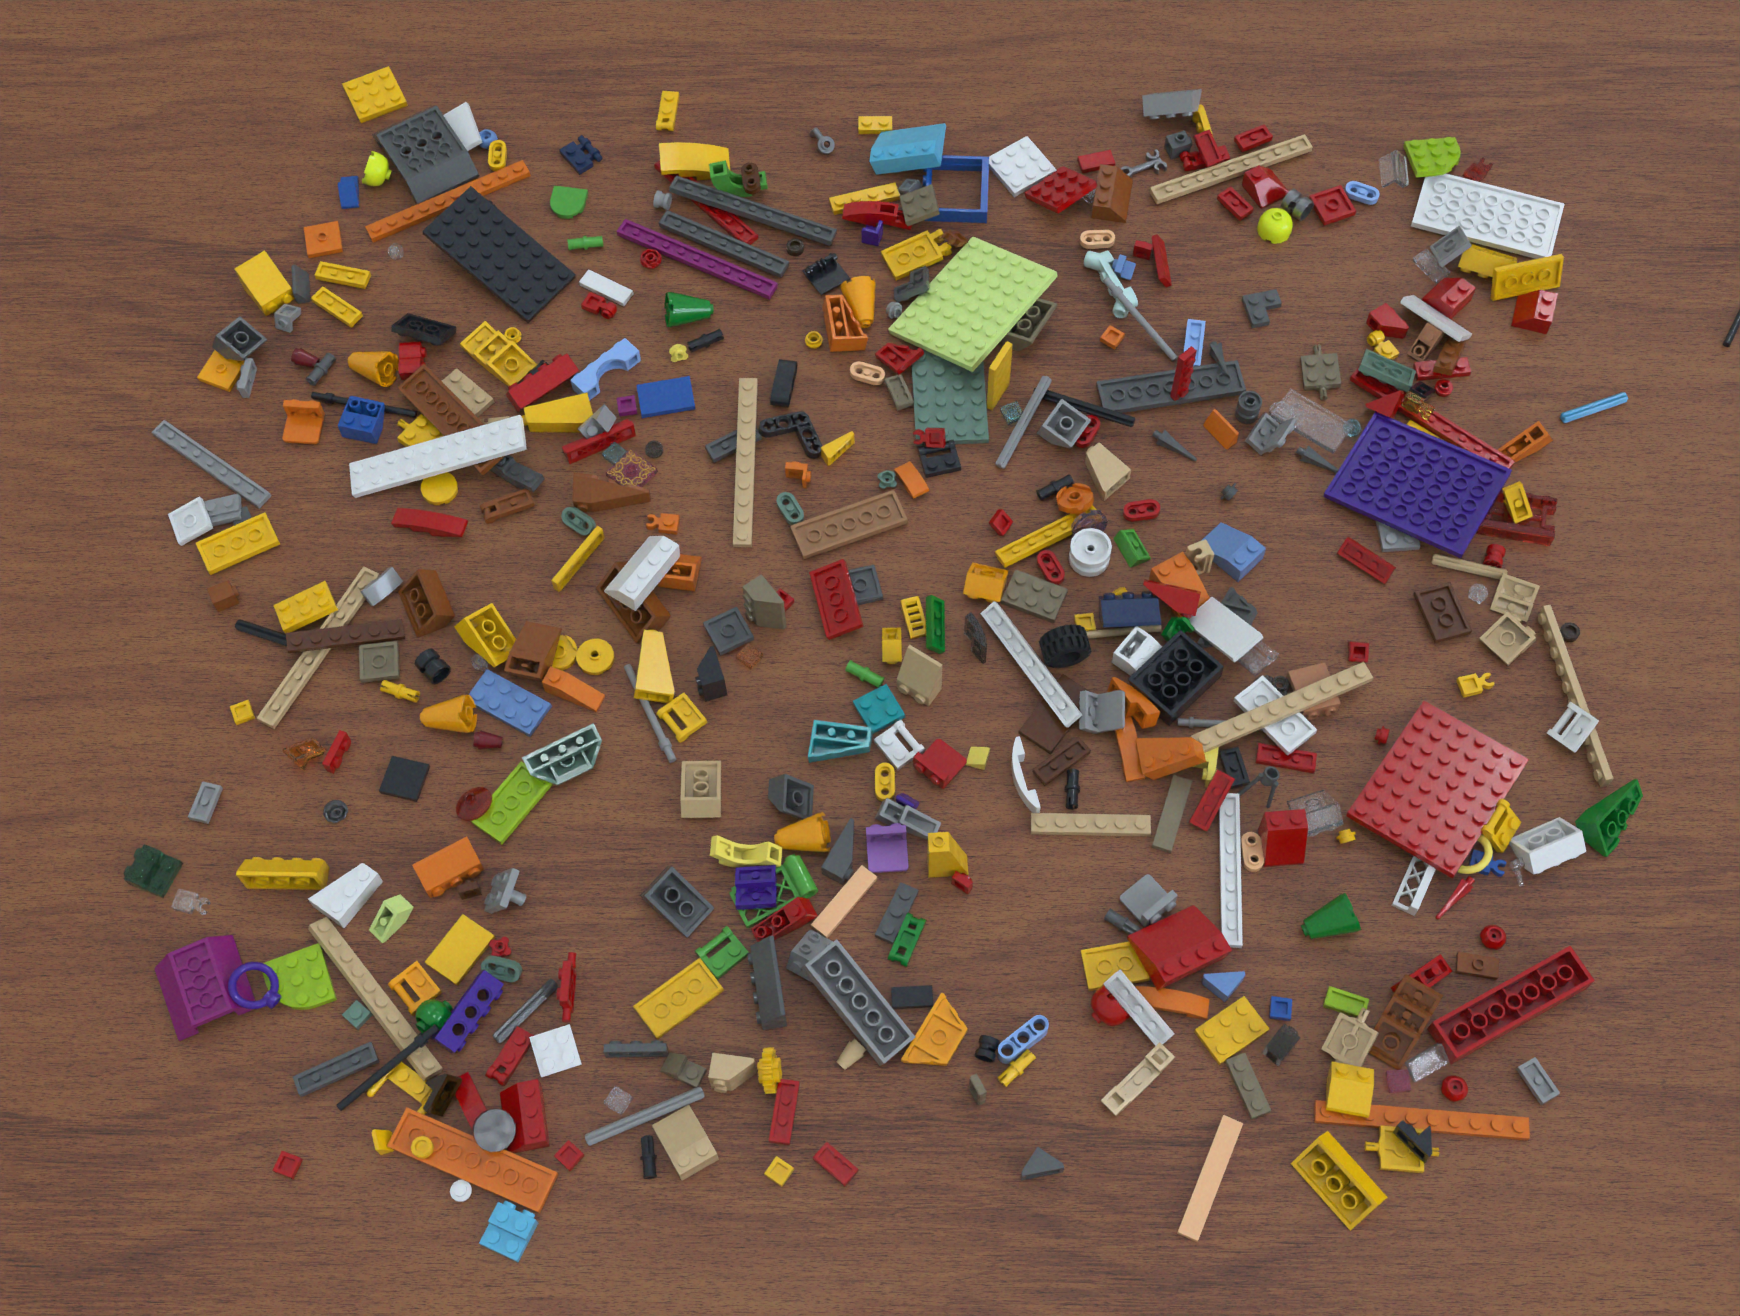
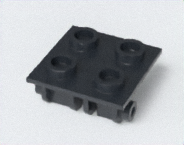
(826, 274)

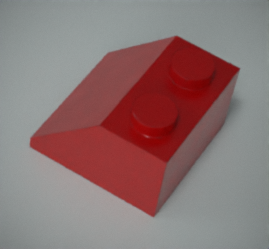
(1450, 296)
(1535, 311)

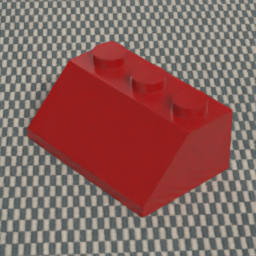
(526, 1106)

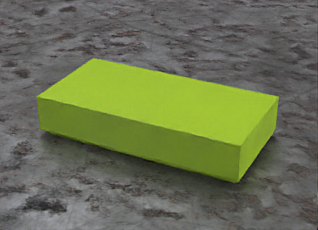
(1344, 1002)

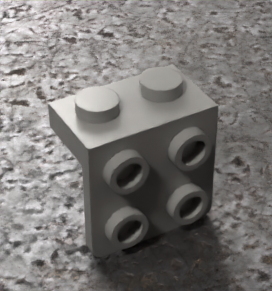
(1269, 434)
(1102, 711)
(1148, 900)
(805, 950)

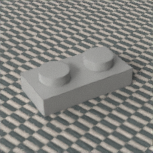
(247, 378)
(205, 802)
(1538, 1081)

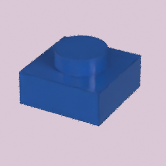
(1280, 1008)

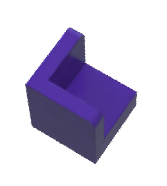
(872, 235)

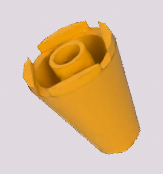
(860, 298)
(375, 366)
(451, 715)
(805, 835)

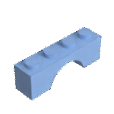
(620, 356)

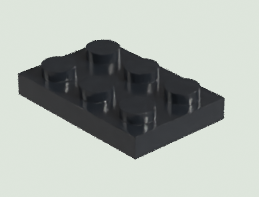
(423, 329)

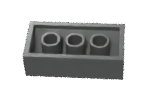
(768, 984)

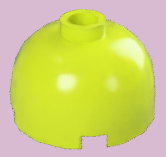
(376, 170)
(1275, 225)

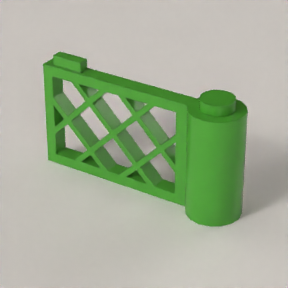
(799, 883)

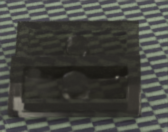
(975, 633)

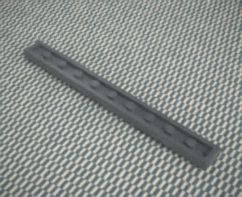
(753, 210)

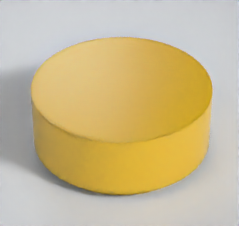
(422, 1147)

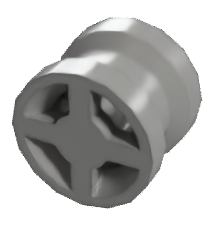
(662, 200)

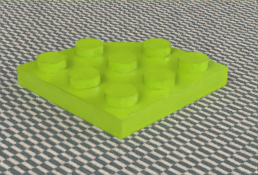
(1432, 155)
(303, 978)

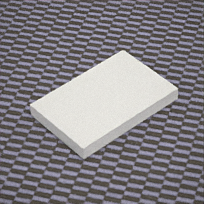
(464, 125)

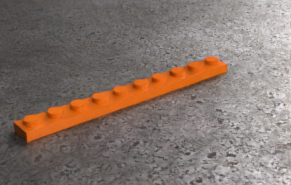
(436, 205)
(1440, 1121)

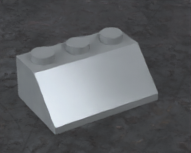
(1171, 103)

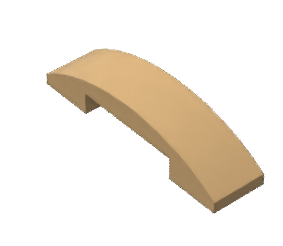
(1138, 1079)

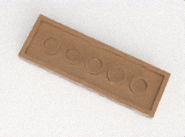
(848, 524)

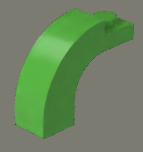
(730, 182)

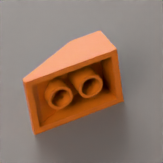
(1181, 573)

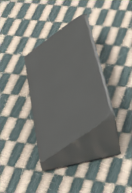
(300, 285)

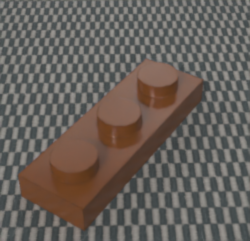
(1449, 356)

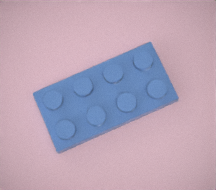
(509, 703)

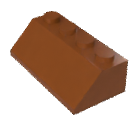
(648, 616)

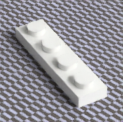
(1138, 1008)

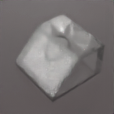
(1321, 811)

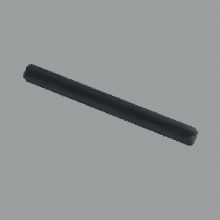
(1091, 409)

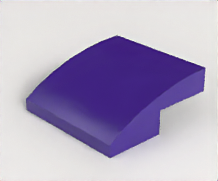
(756, 887)

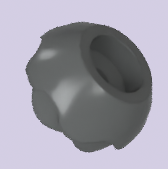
(332, 815)

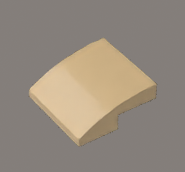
(1514, 596)

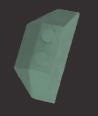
(565, 757)

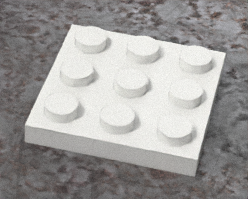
(1020, 166)

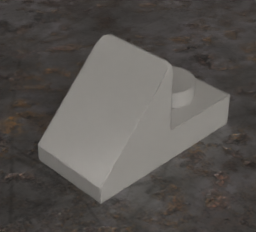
(599, 422)

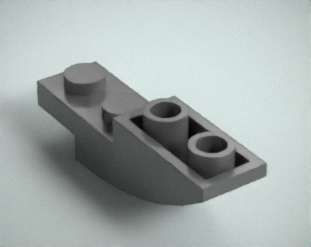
(517, 474)

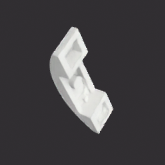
(1028, 797)

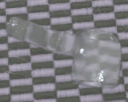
(1515, 866)

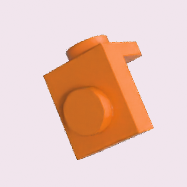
(798, 471)

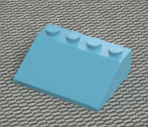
(908, 149)

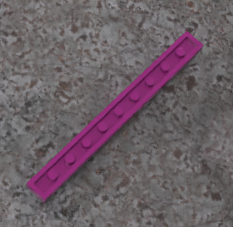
(697, 259)

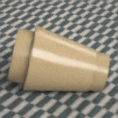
(851, 1054)

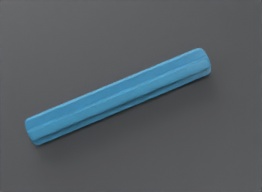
(1594, 407)

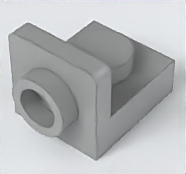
(285, 316)

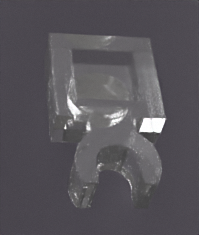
(188, 901)

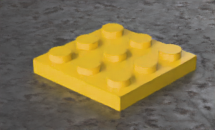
(374, 94)

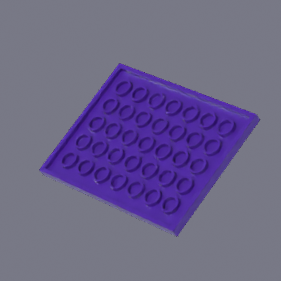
(1418, 484)

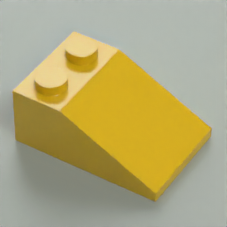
(487, 634)

